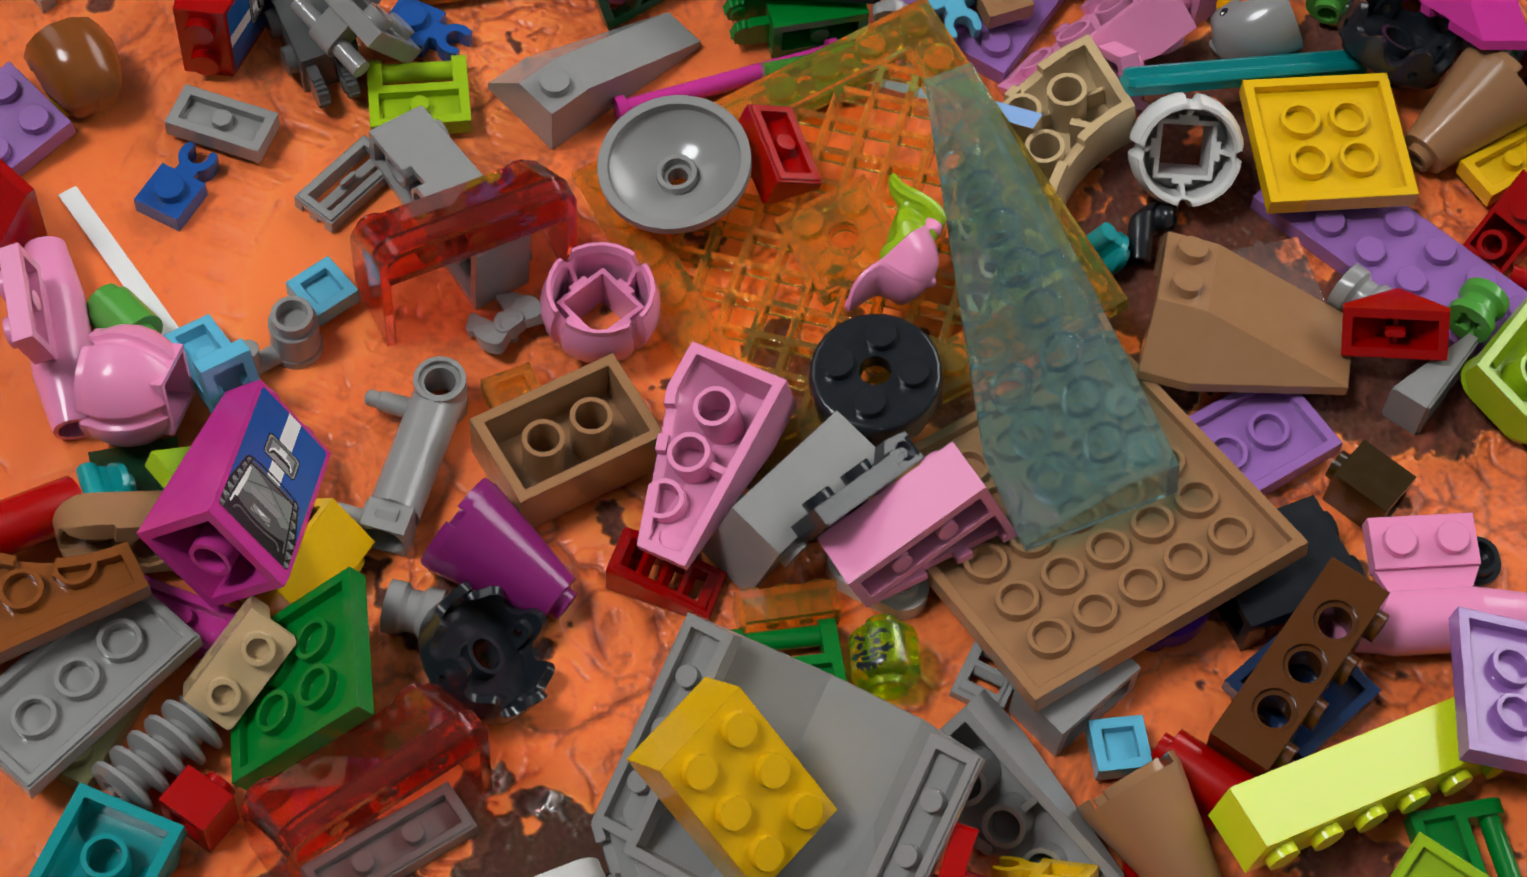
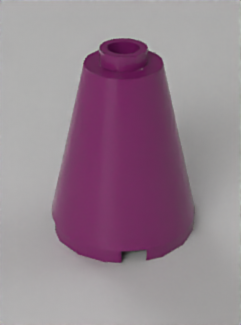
(498, 547)

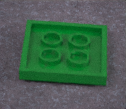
(317, 688)

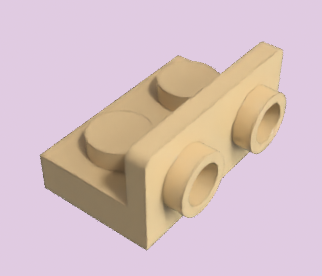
(238, 664)

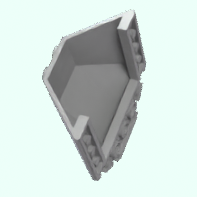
(881, 767)

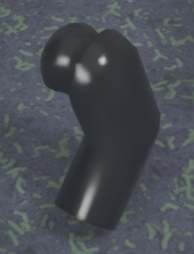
(1146, 225)

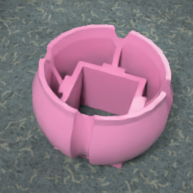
(597, 275)
(131, 385)

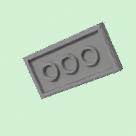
(81, 685)

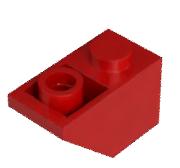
(1503, 232)

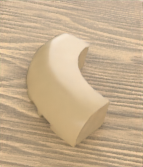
(1082, 112)

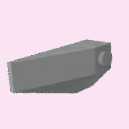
(575, 83)
(1017, 796)

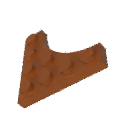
(60, 597)

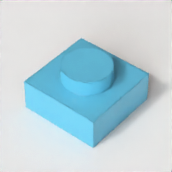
(325, 289)
(1117, 746)

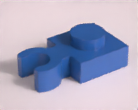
(432, 28)
(176, 193)

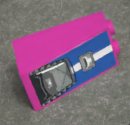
(239, 498)

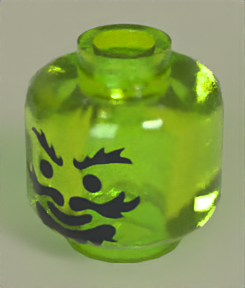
(885, 657)

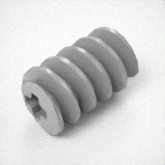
(156, 753)

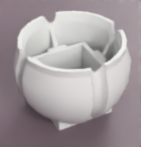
(1186, 182)

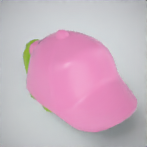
(910, 255)

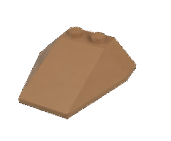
(1237, 327)

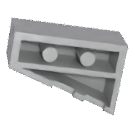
(758, 528)

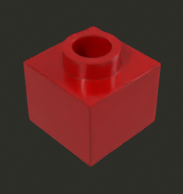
(202, 805)

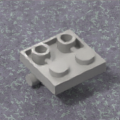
(352, 18)

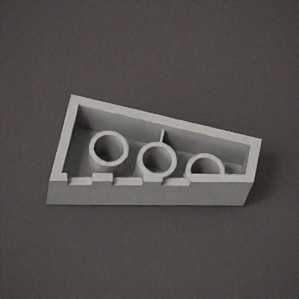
(422, 160)

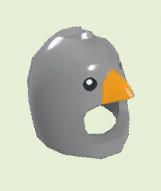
(1254, 29)

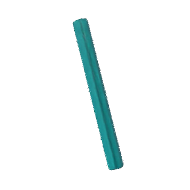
(1230, 72)

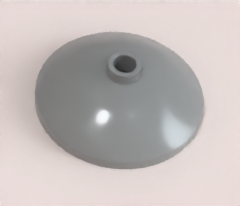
(669, 142)

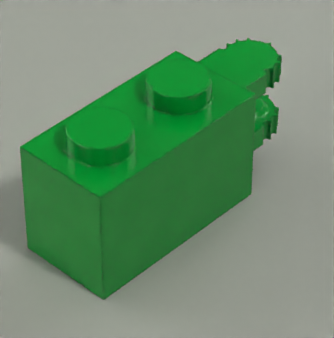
(792, 24)

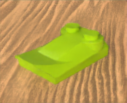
(1499, 377)

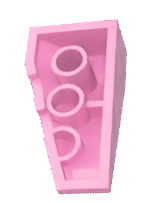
(1142, 25)
(711, 445)

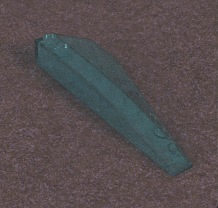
(1047, 373)

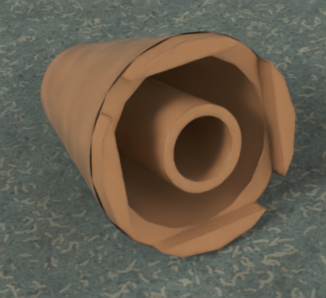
(1469, 110)
(1154, 822)

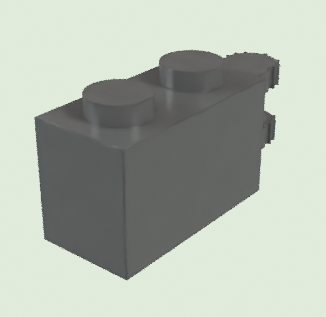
(304, 56)

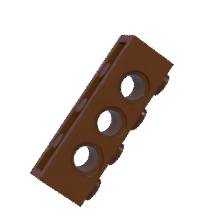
(1336, 596)

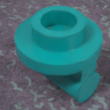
(1110, 246)
(105, 478)

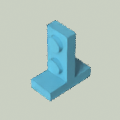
(213, 360)

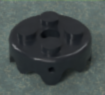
(1398, 42)
(883, 409)
(504, 642)

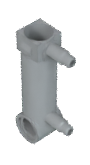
(415, 452)

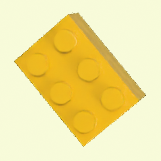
(732, 782)

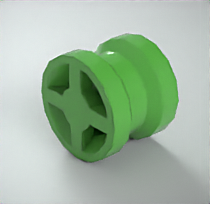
(1478, 308)

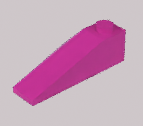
(1482, 22)

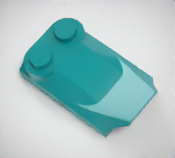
(109, 839)

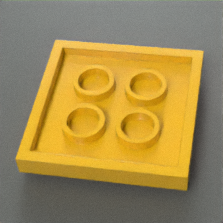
(1327, 143)

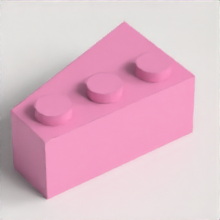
(913, 525)

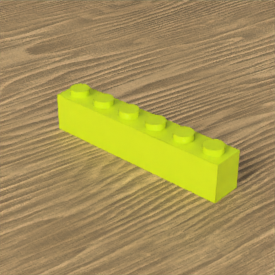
(1344, 788)

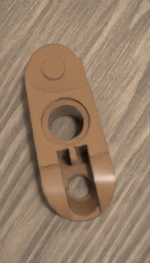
(104, 520)

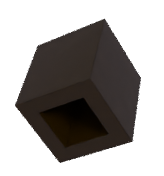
(1366, 484)

